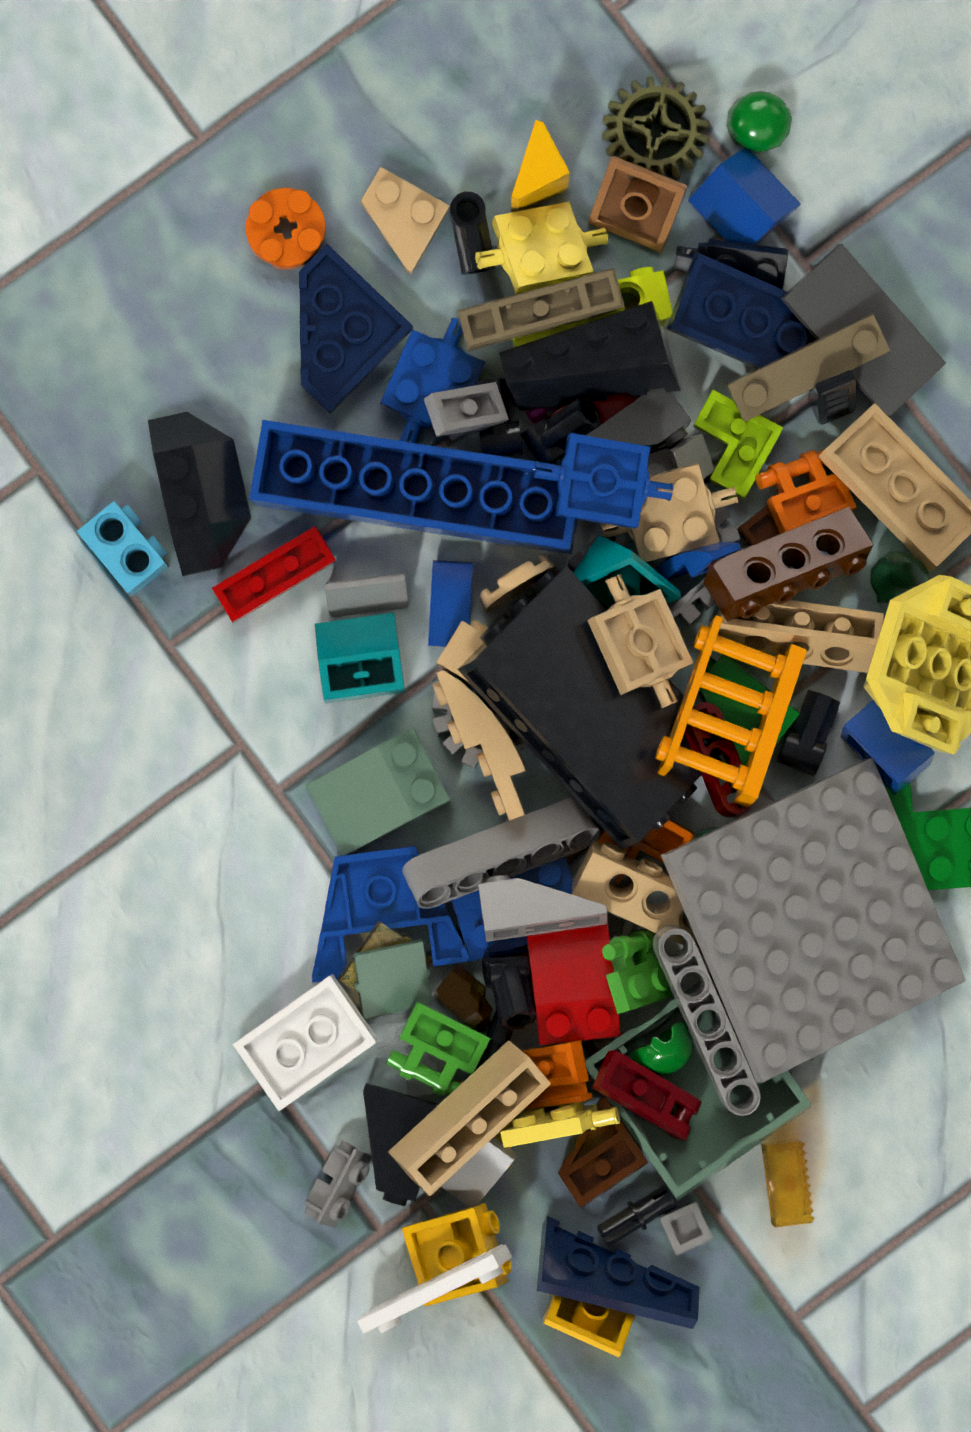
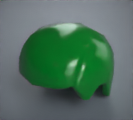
(759, 121)
(666, 1053)

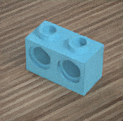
(117, 553)

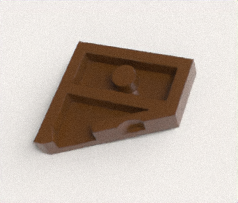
(600, 1160)

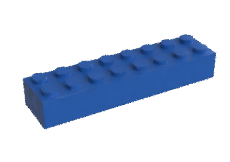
(408, 487)

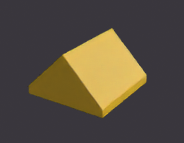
(541, 172)
(589, 1323)

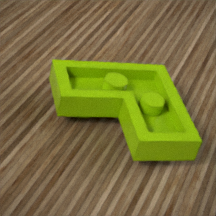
(746, 442)

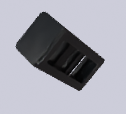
(834, 397)

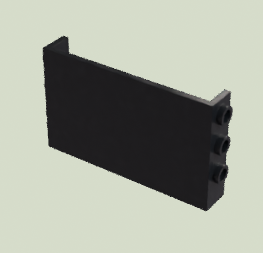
(563, 703)

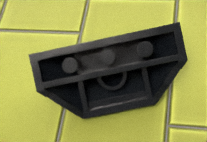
(199, 490)

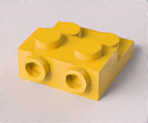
(450, 1241)

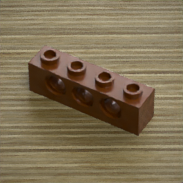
(836, 534)

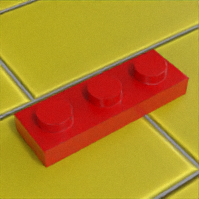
(274, 574)

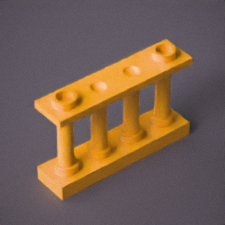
(770, 705)

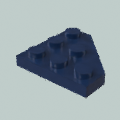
(342, 328)

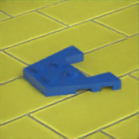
(371, 890)

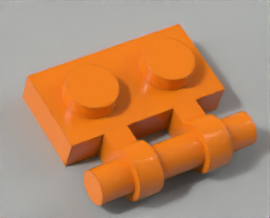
(807, 502)

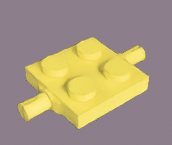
(541, 246)
(568, 1120)

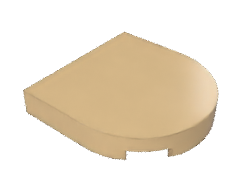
(515, 582)

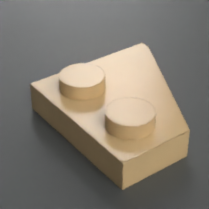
(404, 216)

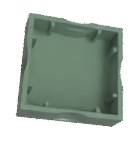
(715, 1133)

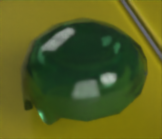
(896, 574)

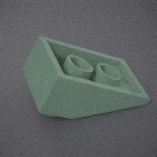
(378, 792)

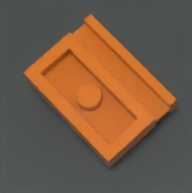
(565, 1070)

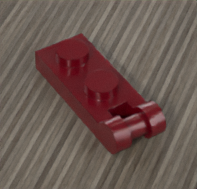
(646, 1094)

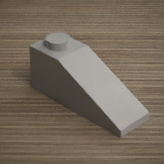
(525, 908)

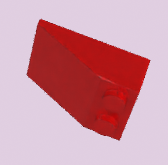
(572, 985)

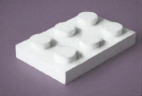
(305, 1042)

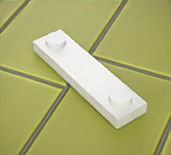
(482, 1266)

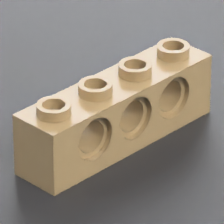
(829, 633)
(630, 902)

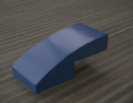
(697, 560)
(449, 599)

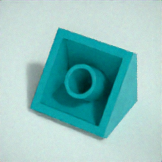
(609, 559)

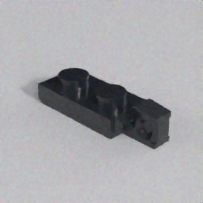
(755, 260)

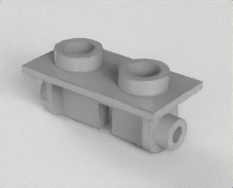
(331, 1202)

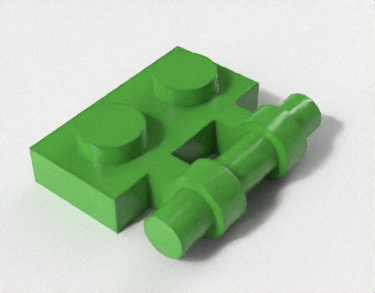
(639, 983)
(442, 1038)

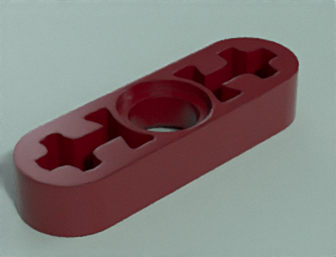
(717, 791)

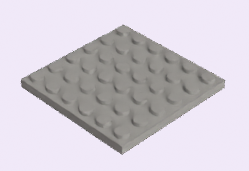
(813, 919)

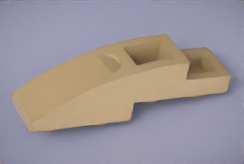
(476, 725)

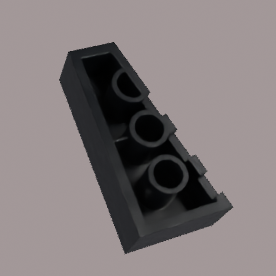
(592, 361)

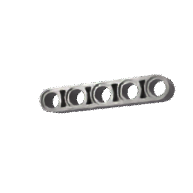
(500, 850)
(718, 1036)

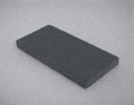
(842, 293)

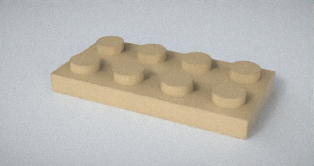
(901, 486)

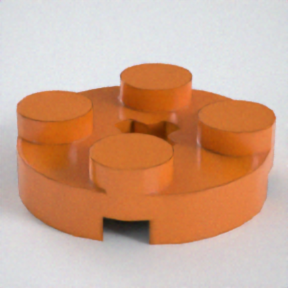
(305, 239)

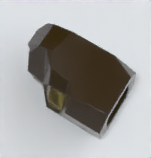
(465, 998)

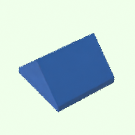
(743, 199)

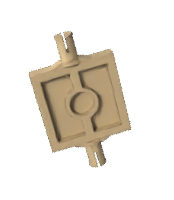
(680, 523)
(640, 641)

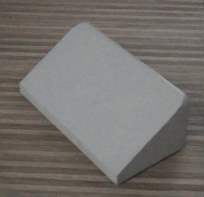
(366, 595)

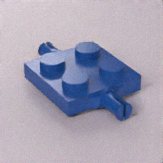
(426, 368)
(603, 481)

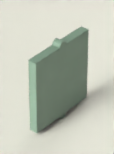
(392, 978)

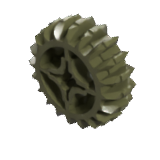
(674, 133)

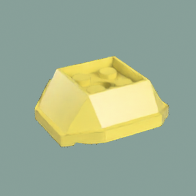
(925, 664)

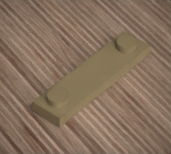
(541, 309)
(806, 366)

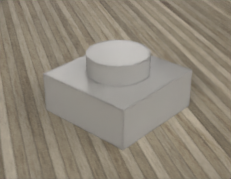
(685, 1227)

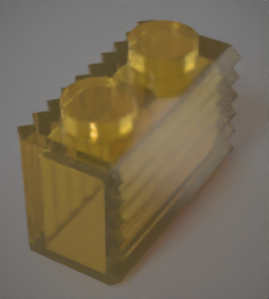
(787, 1183)

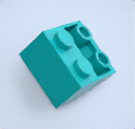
(359, 658)

